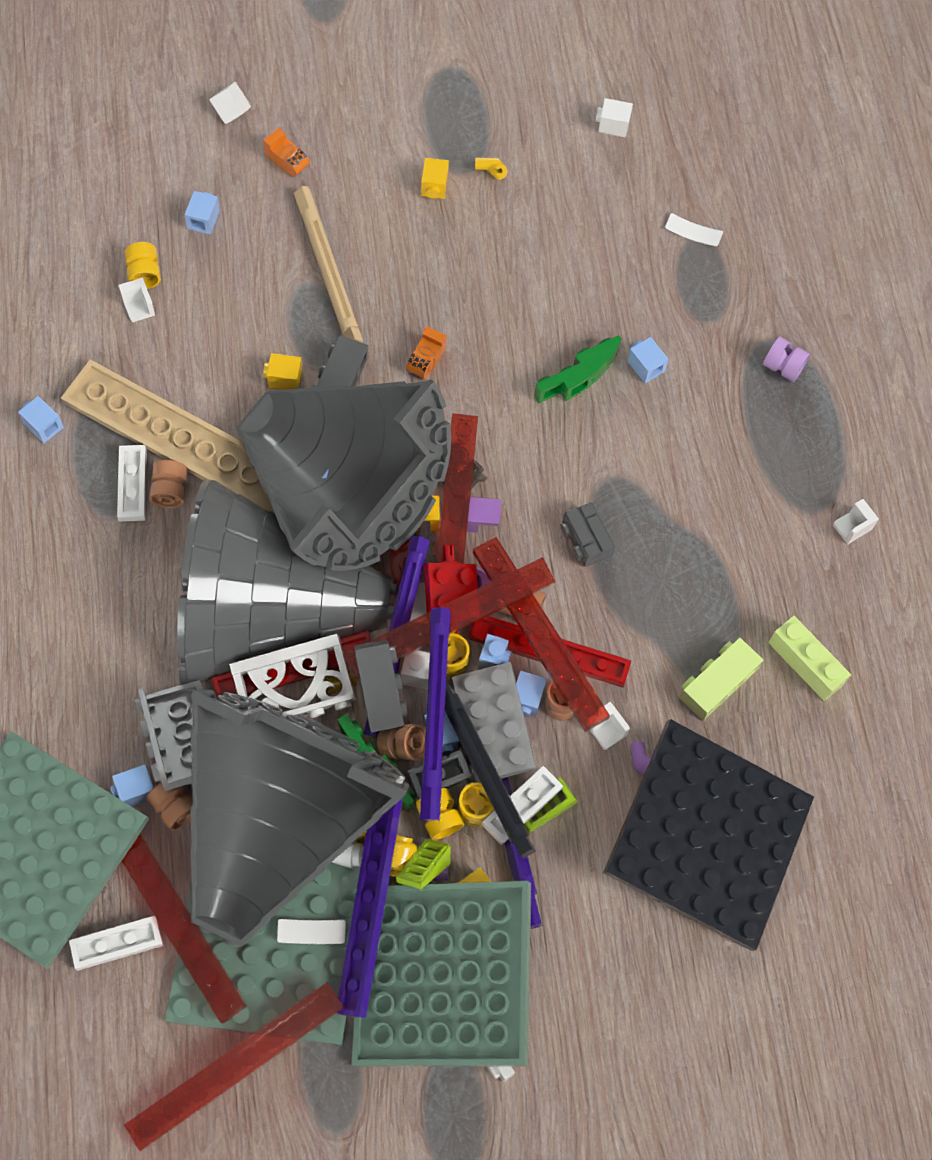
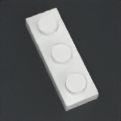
(132, 483)
(527, 800)
(116, 943)

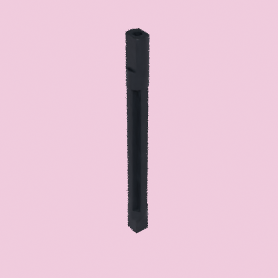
(487, 773)

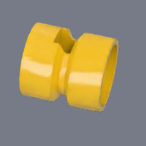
(142, 263)
(458, 655)
(474, 805)
(449, 821)

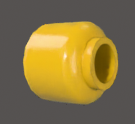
(402, 853)

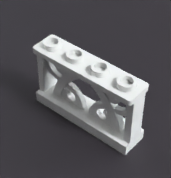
(315, 650)

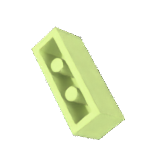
(809, 658)
(720, 678)

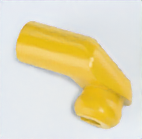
(492, 165)

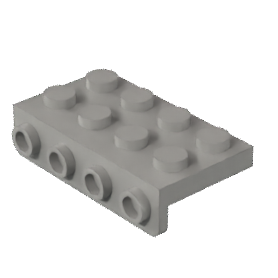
(498, 717)
(169, 726)

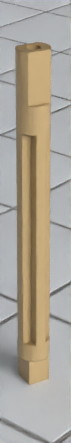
(327, 264)

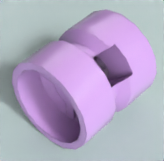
(786, 359)

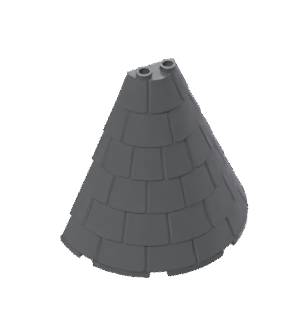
(383, 460)
(257, 594)
(272, 808)

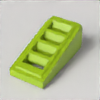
(561, 807)
(428, 862)

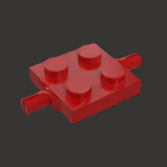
(448, 580)

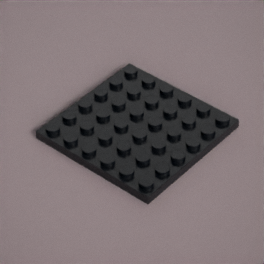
(709, 835)

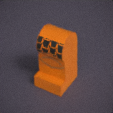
(285, 153)
(427, 353)

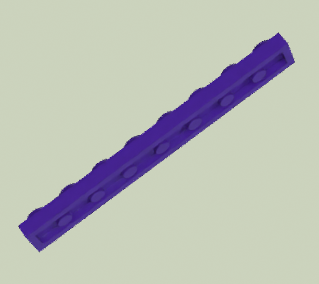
(368, 914)

